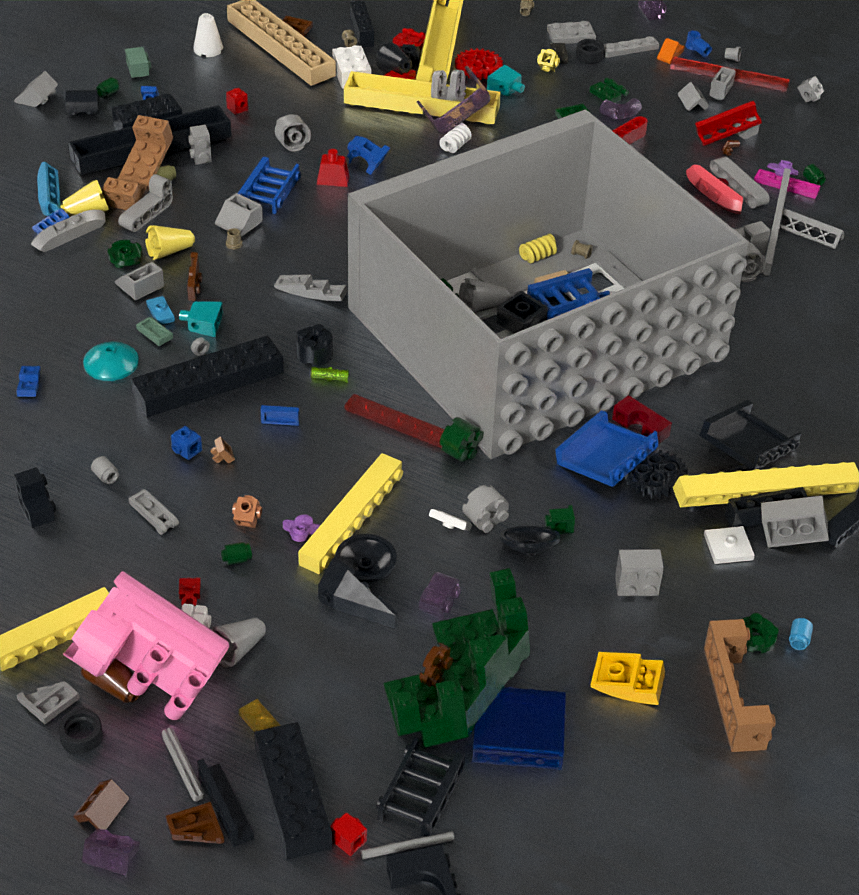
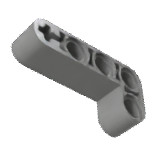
(149, 206)

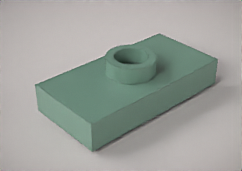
(154, 331)

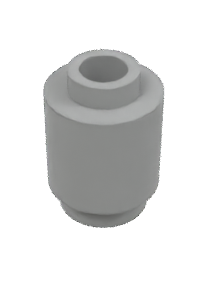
(105, 470)

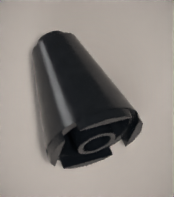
(393, 58)

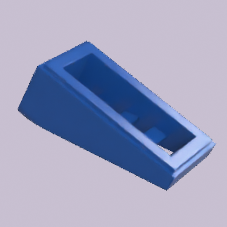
(52, 219)

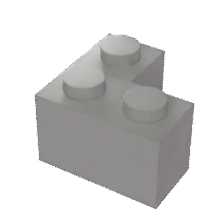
(757, 234)

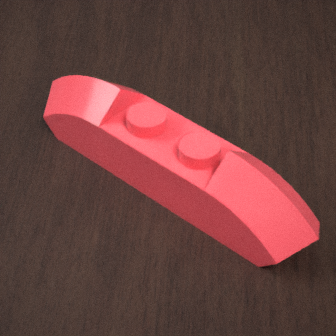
(715, 189)

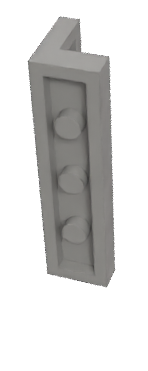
(811, 224)

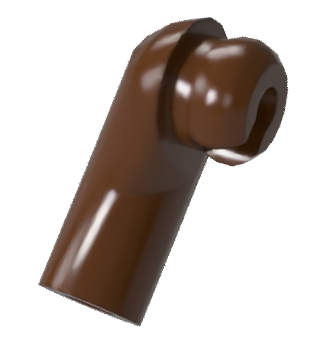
(727, 148)

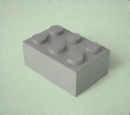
(795, 521)

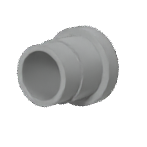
(733, 53)

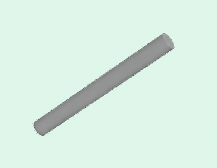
(407, 845)

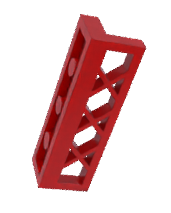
(725, 121)

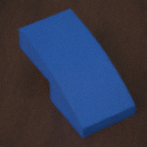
(28, 381)

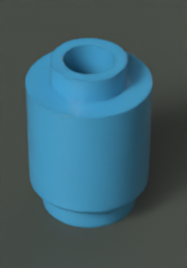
(800, 633)

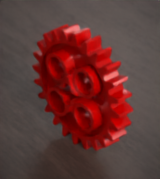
(479, 61)

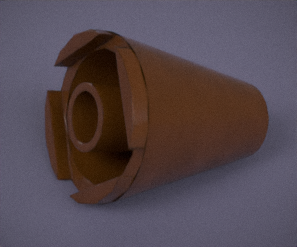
(113, 681)

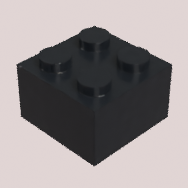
(520, 312)

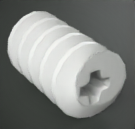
(455, 138)

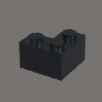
(34, 497)

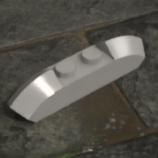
(68, 229)

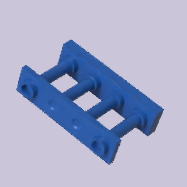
(259, 176)
(560, 285)

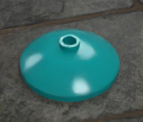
(111, 361)

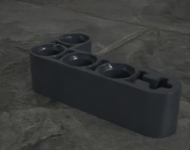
(844, 523)

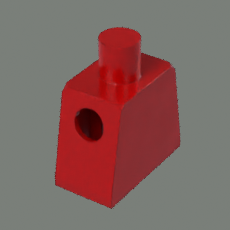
(333, 170)

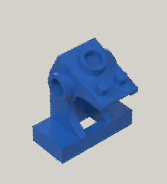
(368, 150)

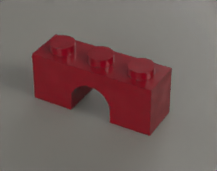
(631, 411)

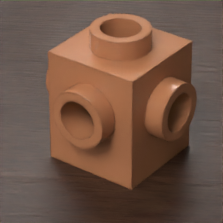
(246, 511)

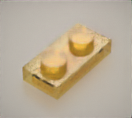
(257, 716)

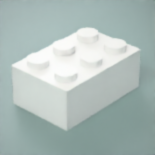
(349, 60)

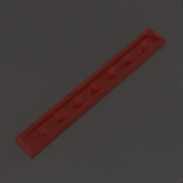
(740, 76)

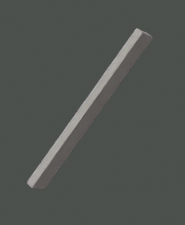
(777, 220)

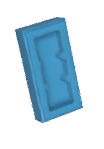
(160, 310)

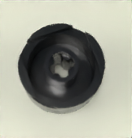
(314, 345)

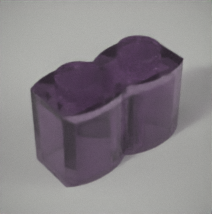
(439, 595)

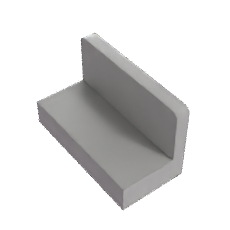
(691, 96)

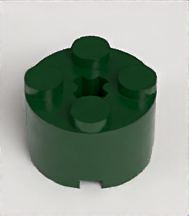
(461, 439)

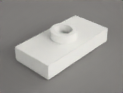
(450, 520)

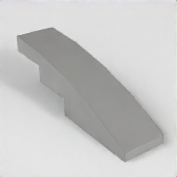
(307, 287)

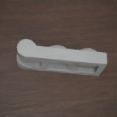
(153, 511)

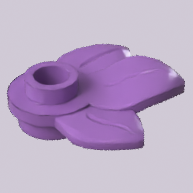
(779, 168)
(300, 527)

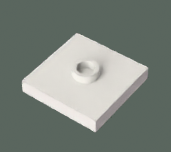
(729, 545)

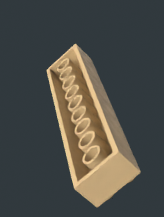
(281, 41)

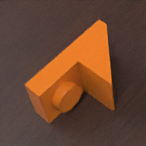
(669, 50)

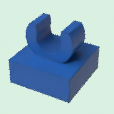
(149, 91)

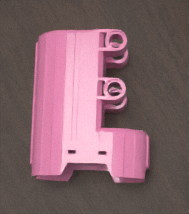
(152, 640)

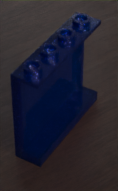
(522, 729)

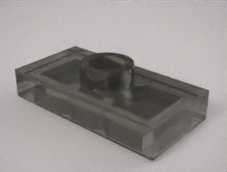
(561, 51)

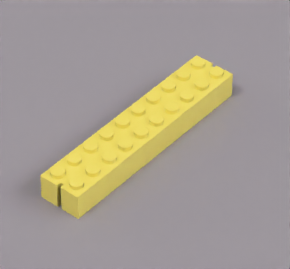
(439, 39)
(403, 94)

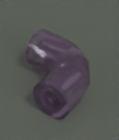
(620, 111)

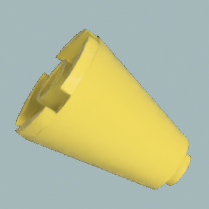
(87, 198)
(167, 241)

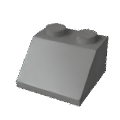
(37, 91)

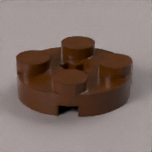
(435, 663)

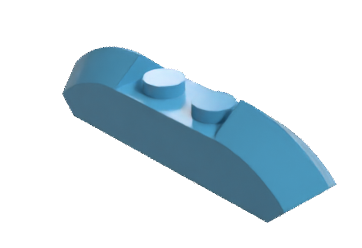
(48, 189)

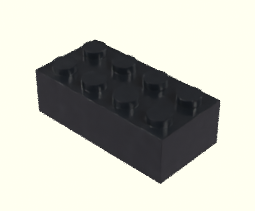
(155, 107)

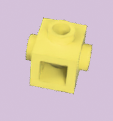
(544, 57)

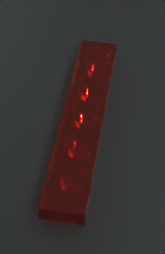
(394, 419)

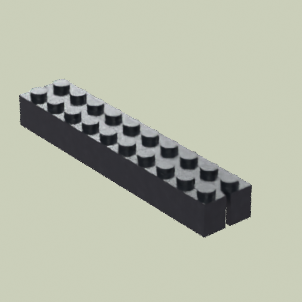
(114, 147)

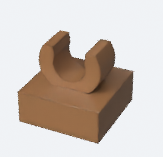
(222, 451)

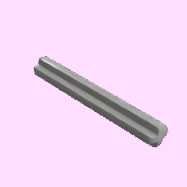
(183, 764)

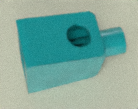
(505, 81)
(203, 317)

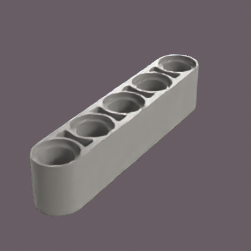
(740, 182)

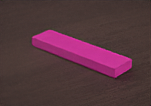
(795, 185)

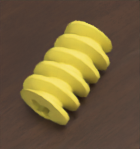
(538, 248)

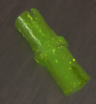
(329, 374)

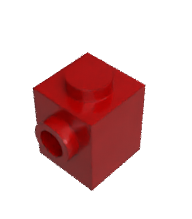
(237, 101)
(348, 833)

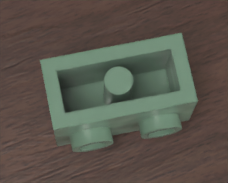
(137, 62)

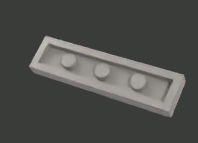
(629, 47)

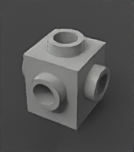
(811, 89)

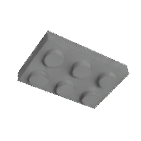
(570, 32)

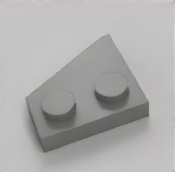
(49, 700)

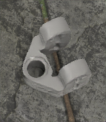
(454, 92)

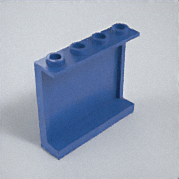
(605, 450)

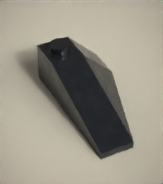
(347, 594)

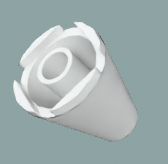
(207, 37)

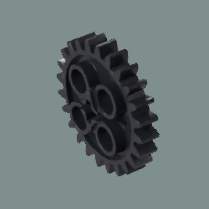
(656, 474)

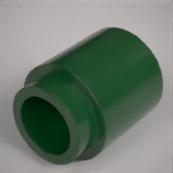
(108, 87)
(814, 175)
(236, 553)

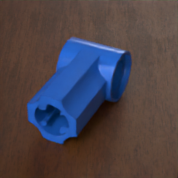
(695, 43)

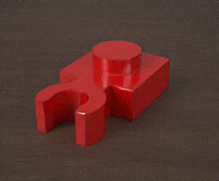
(189, 590)

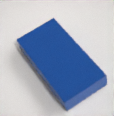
(279, 415)

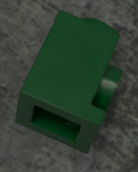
(561, 520)

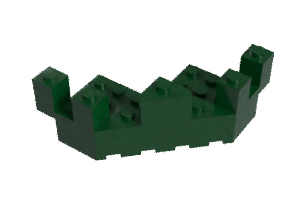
(483, 661)

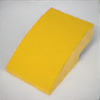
(629, 677)

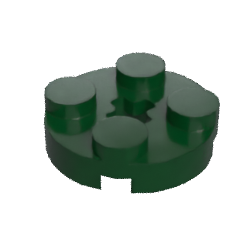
(119, 258)
(767, 631)

